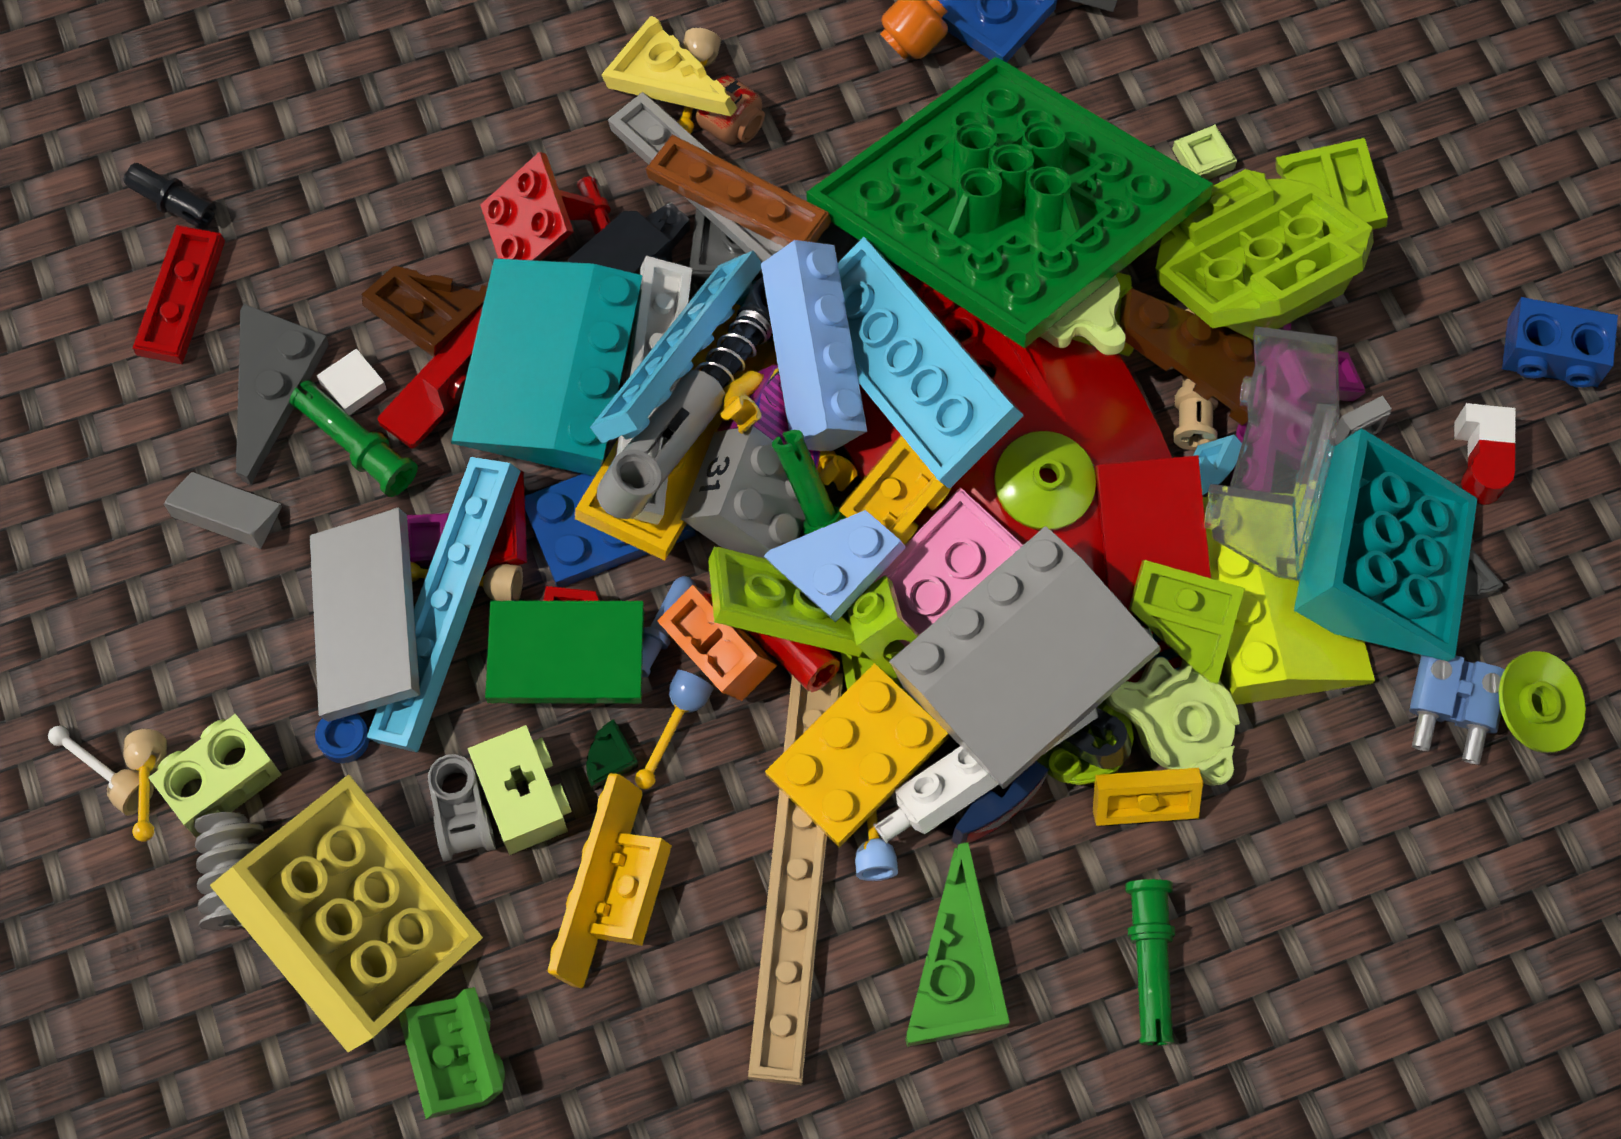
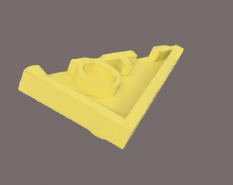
(665, 72)

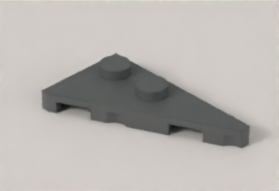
(272, 363)

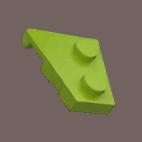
(1188, 614)

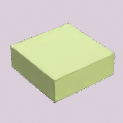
(1205, 153)

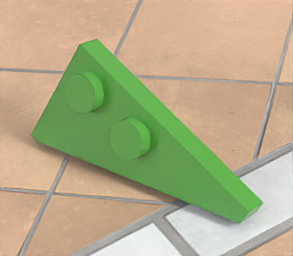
(960, 975)

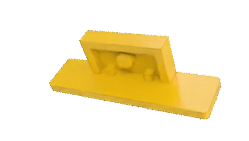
(897, 491)
(613, 884)

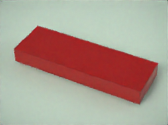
(179, 294)

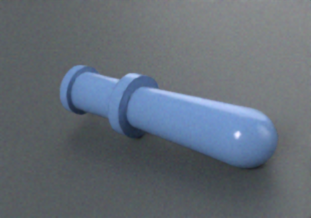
(656, 636)

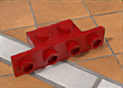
(433, 389)

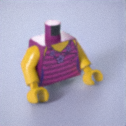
(759, 402)

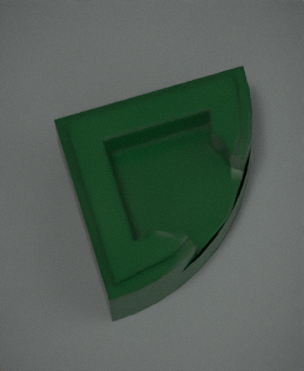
(608, 755)

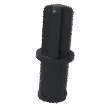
(170, 195)

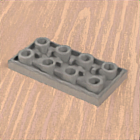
(363, 615)

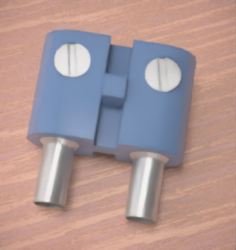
(1459, 694)

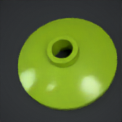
(1034, 500)
(1542, 702)

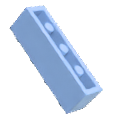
(813, 345)

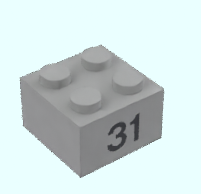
(743, 495)

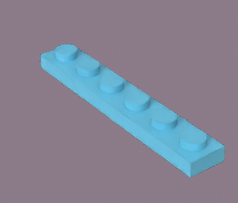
(673, 353)
(449, 595)

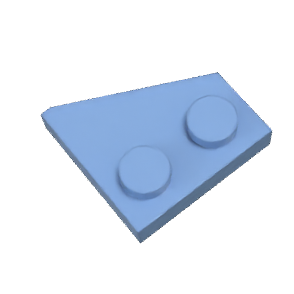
(837, 561)

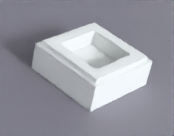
(351, 382)

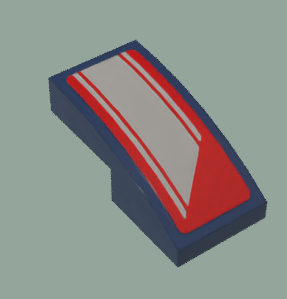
(992, 811)

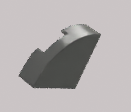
(1480, 579)

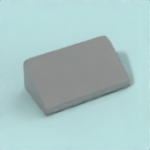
(223, 509)

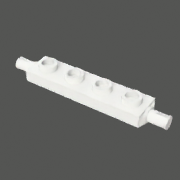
(944, 791)

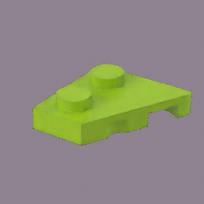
(1342, 173)

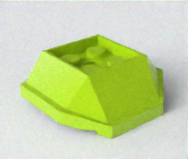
(1262, 253)

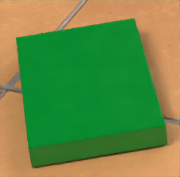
(565, 652)

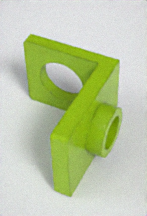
(878, 621)

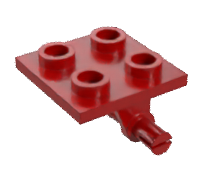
(533, 216)

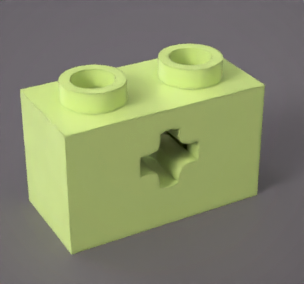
(527, 818)

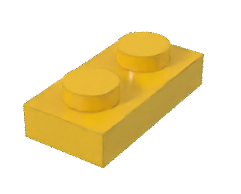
(1147, 796)

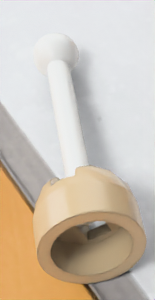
(123, 785)

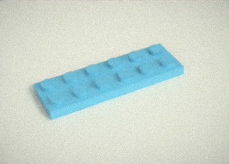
(919, 369)

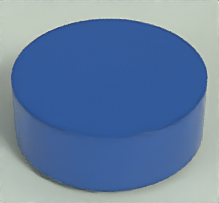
(342, 738)

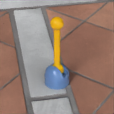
(687, 695)

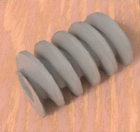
(222, 845)

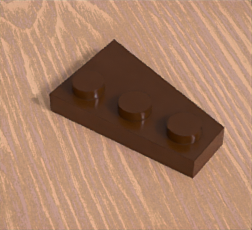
(1181, 340)

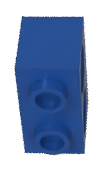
(1560, 332)

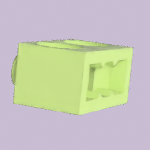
(222, 785)

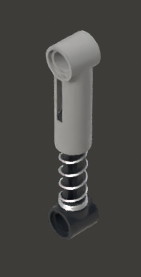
(685, 414)

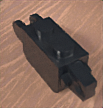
(633, 237)

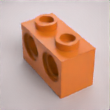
(721, 651)

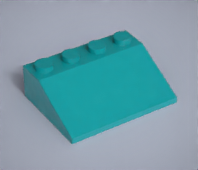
(547, 361)
(1388, 551)

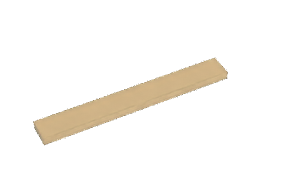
(790, 917)

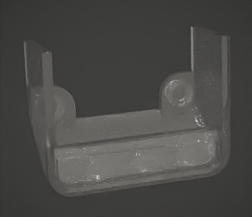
(1283, 454)

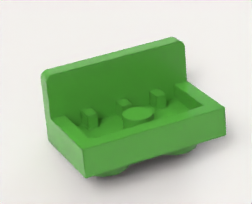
(452, 1054)

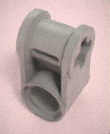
(462, 816)

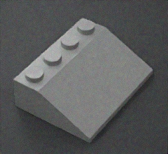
(1024, 657)

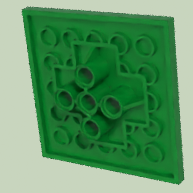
(1010, 199)

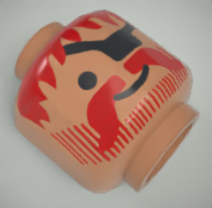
(745, 120)

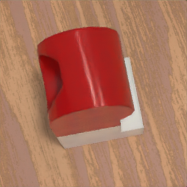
(1490, 449)

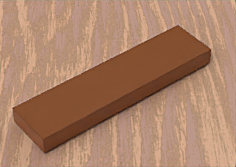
(736, 193)

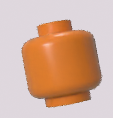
(914, 27)

